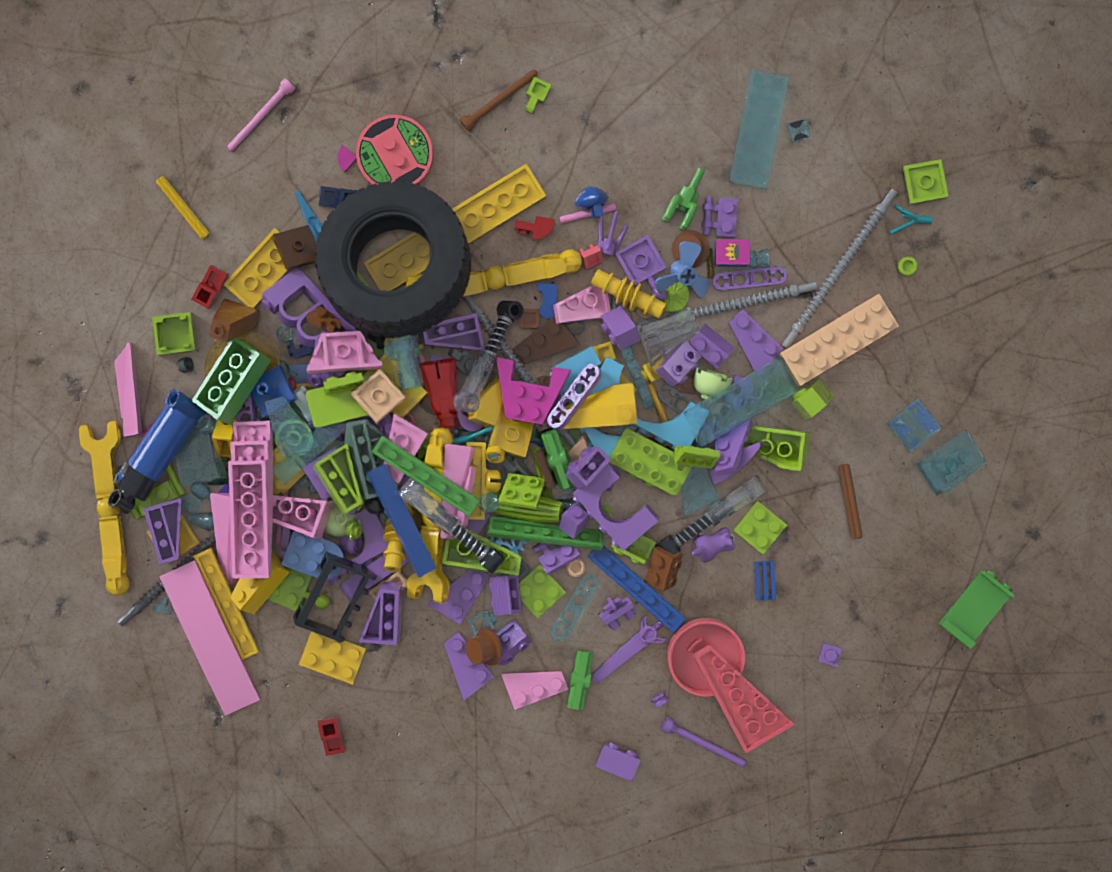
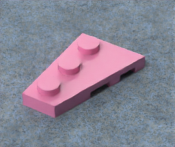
(582, 306)
(406, 436)
(533, 686)

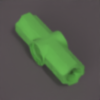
(557, 457)
(580, 680)

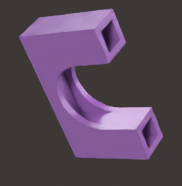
(622, 531)
(375, 545)

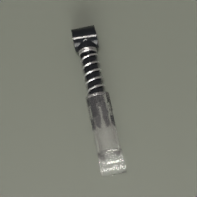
(468, 398)
(716, 514)
(448, 523)

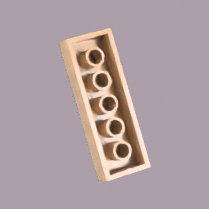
(838, 340)

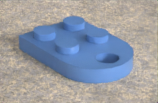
(306, 553)

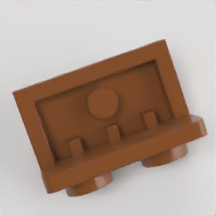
(663, 569)

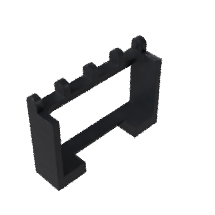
(304, 608)

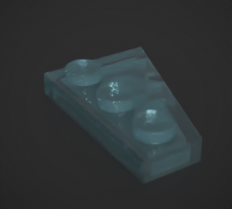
(288, 428)
(698, 490)

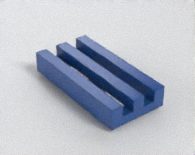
(765, 584)

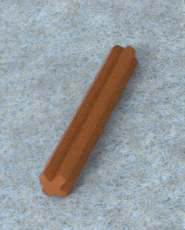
(850, 501)

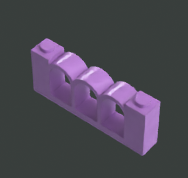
(288, 289)

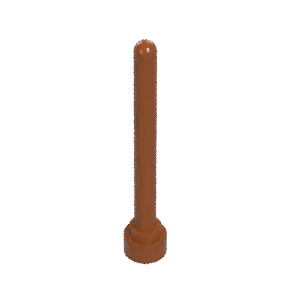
(470, 120)

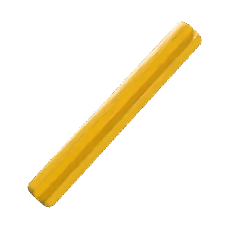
(182, 207)

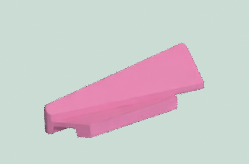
(128, 392)
(457, 469)
(221, 518)

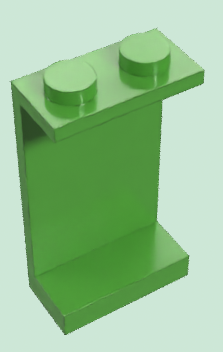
(976, 608)

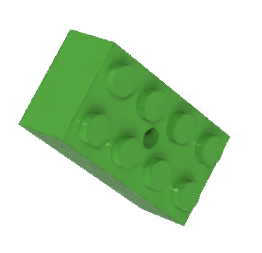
(231, 380)

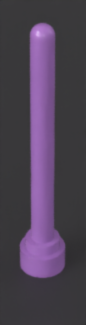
(670, 726)

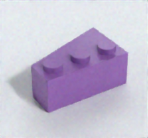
(455, 333)
(165, 529)
(385, 617)

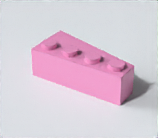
(302, 514)

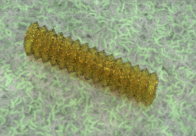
(710, 264)

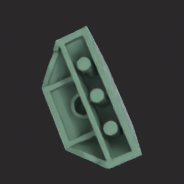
(361, 440)

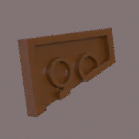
(545, 341)

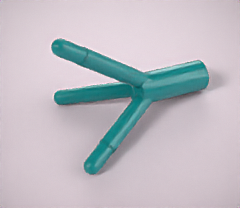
(914, 219)
(468, 438)

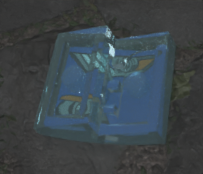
(914, 425)

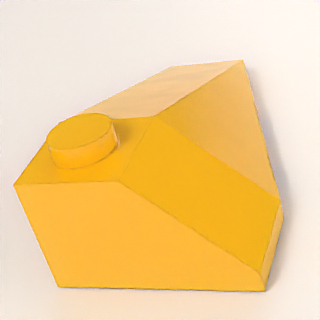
(605, 408)

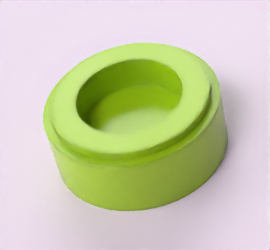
(907, 266)

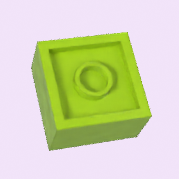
(175, 334)

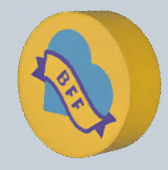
(495, 454)

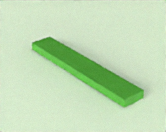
(426, 475)
(543, 533)

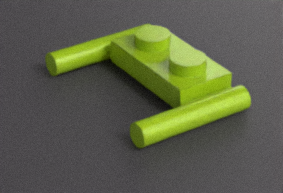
(163, 493)

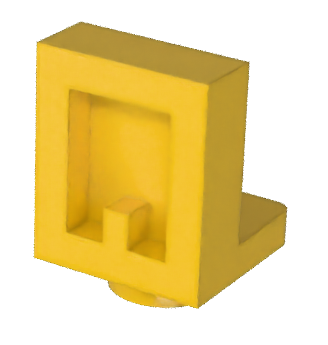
(649, 372)

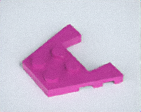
(528, 400)

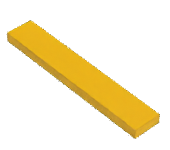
(229, 611)

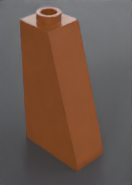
(233, 320)

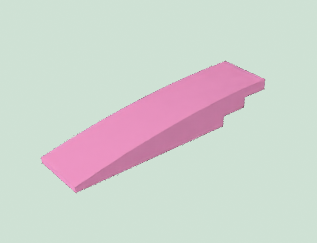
(251, 499)
(209, 638)

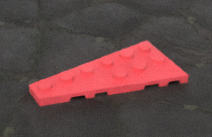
(745, 707)

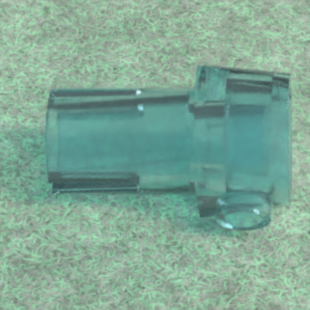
(404, 353)

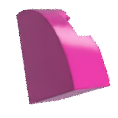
(345, 158)

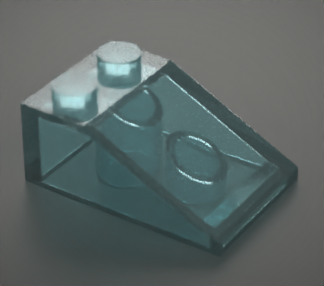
(951, 463)

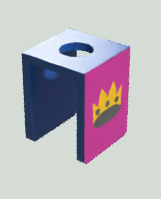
(732, 253)

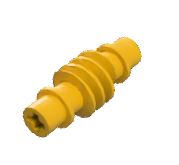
(628, 294)
(395, 551)

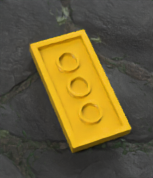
(257, 272)

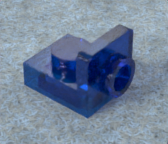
(299, 353)

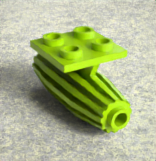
(523, 500)

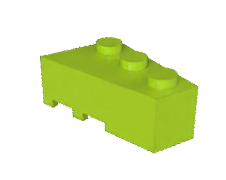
(339, 479)

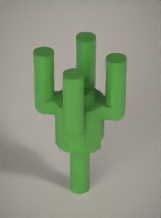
(685, 202)

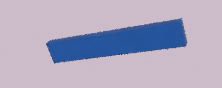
(401, 520)
(637, 588)

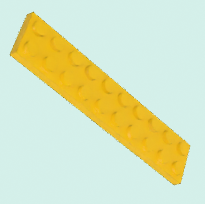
(477, 216)

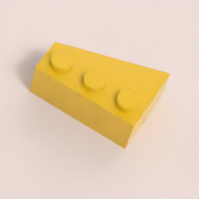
(253, 592)

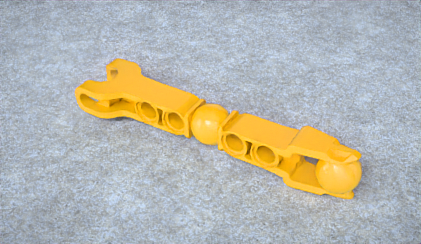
(523, 271)
(110, 523)
(430, 532)

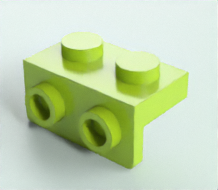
(638, 550)

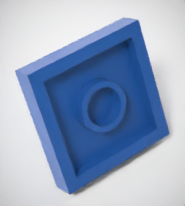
(272, 386)

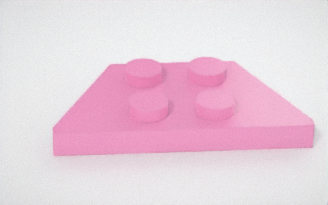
(343, 353)

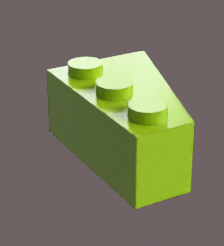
(812, 399)

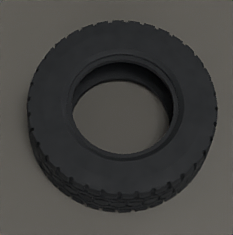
(370, 214)

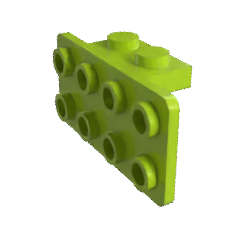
(334, 401)
(649, 462)

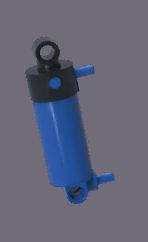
(155, 451)

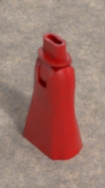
(441, 387)

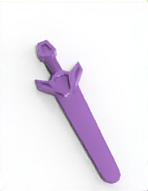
(639, 641)

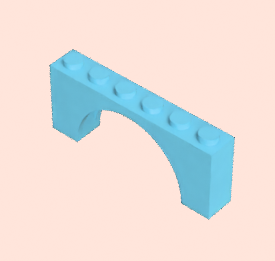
(576, 364)
(673, 431)

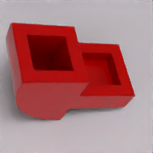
(541, 228)
(210, 287)
(331, 736)

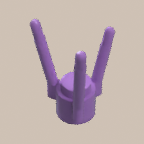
(608, 245)

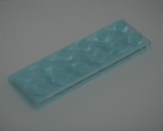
(759, 129)
(740, 402)

